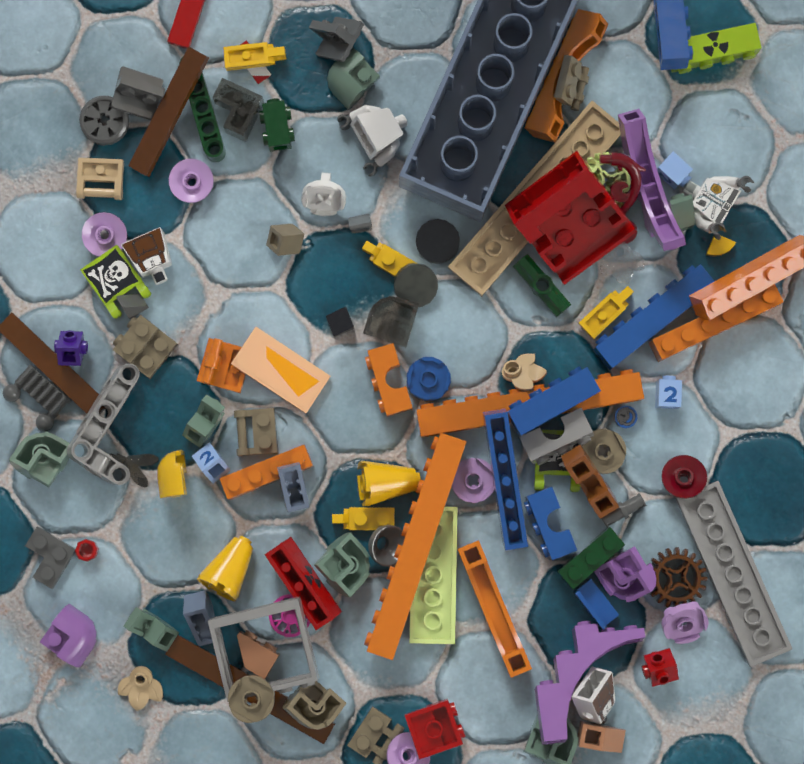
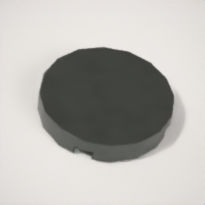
(416, 283)

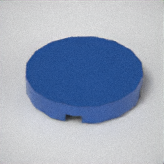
(428, 379)

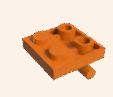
(217, 367)

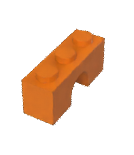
(392, 399)

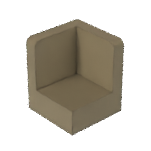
(285, 239)

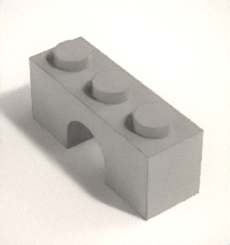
(575, 431)

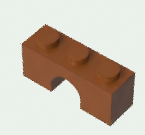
(590, 480)

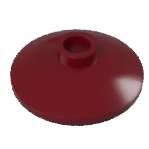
(688, 467)

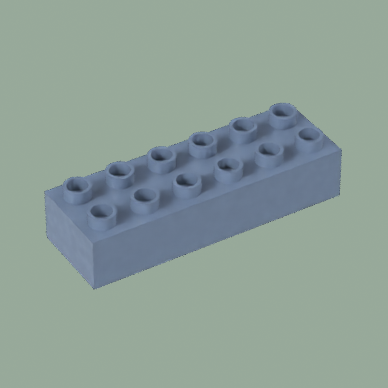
(484, 102)

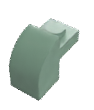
(204, 421)
(151, 628)

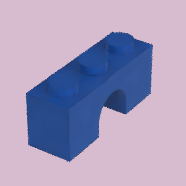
(555, 543)

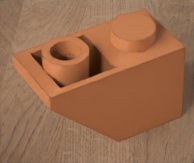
(257, 656)
(600, 737)

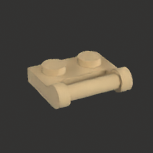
(100, 171)

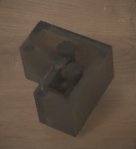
(243, 108)

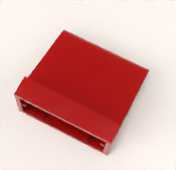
(570, 218)

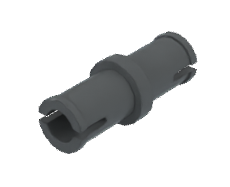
(624, 510)

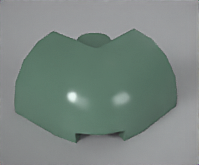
(351, 78)
(41, 457)
(345, 564)
(552, 753)

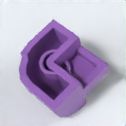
(627, 575)
(71, 636)

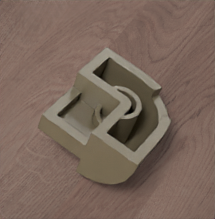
(314, 706)

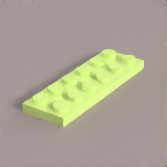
(435, 598)

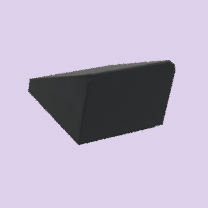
(340, 321)

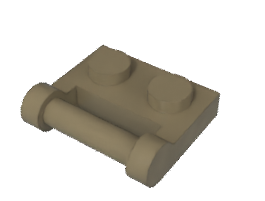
(263, 431)

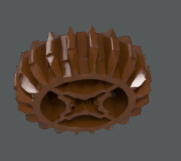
(682, 569)

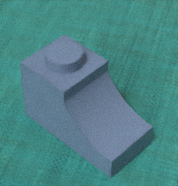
(293, 487)
(197, 612)

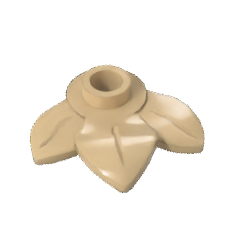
(523, 372)
(140, 691)

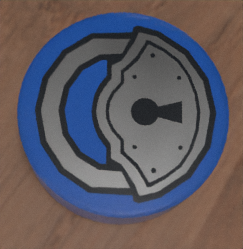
(625, 416)

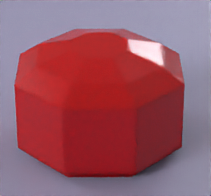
(86, 550)

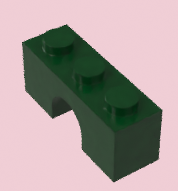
(590, 558)

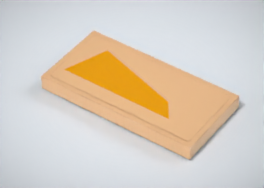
(280, 370)

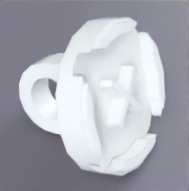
(323, 196)

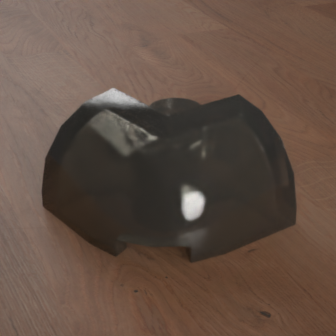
(391, 320)

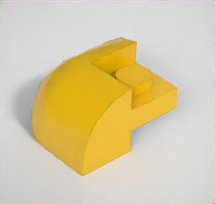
(171, 475)

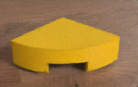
(720, 247)

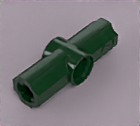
(531, 275)

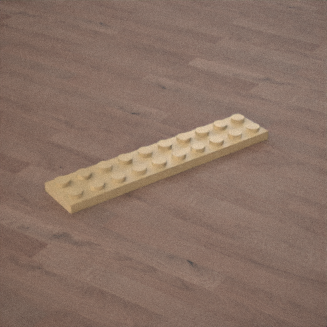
(499, 238)

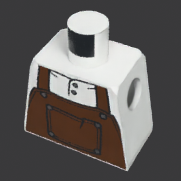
(150, 254)
(595, 695)

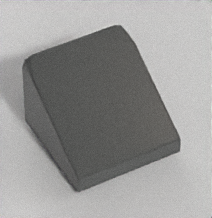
(360, 223)
(132, 304)

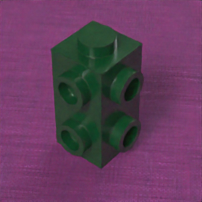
(276, 117)

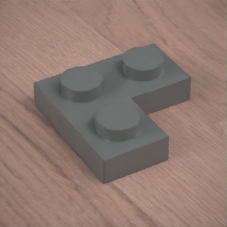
(55, 553)

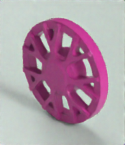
(288, 617)

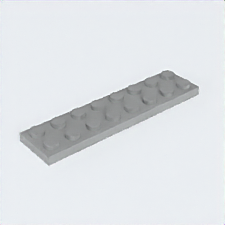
(734, 575)

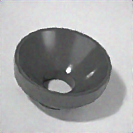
(393, 537)

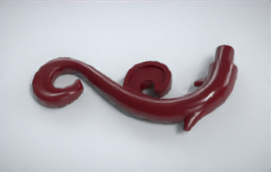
(616, 189)

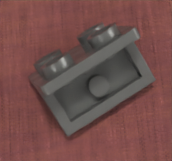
(337, 37)
(137, 93)

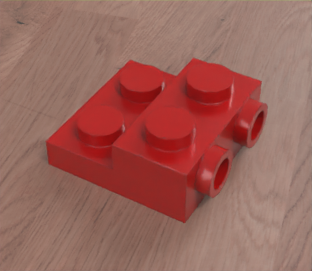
(435, 728)

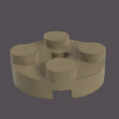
(616, 451)
(238, 703)

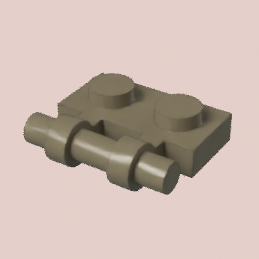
(571, 82)
(369, 733)

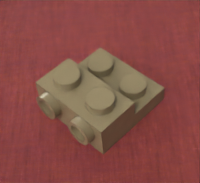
(144, 345)

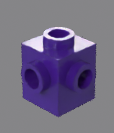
(70, 348)

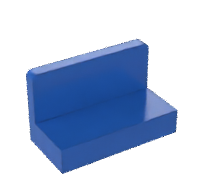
(595, 603)

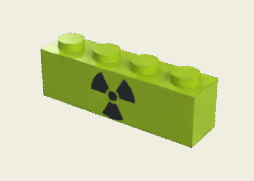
(723, 47)

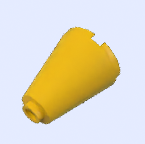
(385, 481)
(228, 569)

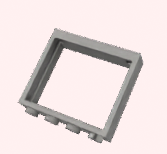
(283, 685)

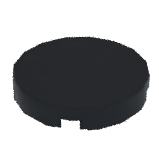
(437, 241)

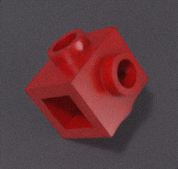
(660, 667)

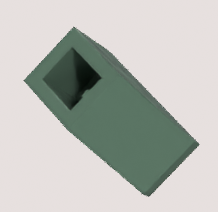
(683, 211)

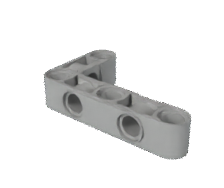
(94, 428)

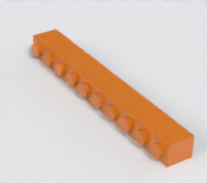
(469, 414)
(416, 546)

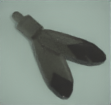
(132, 463)

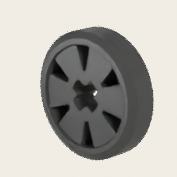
(95, 131)

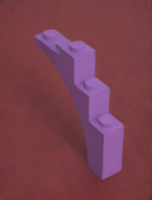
(655, 207)
(589, 646)

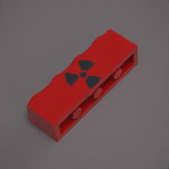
(303, 582)

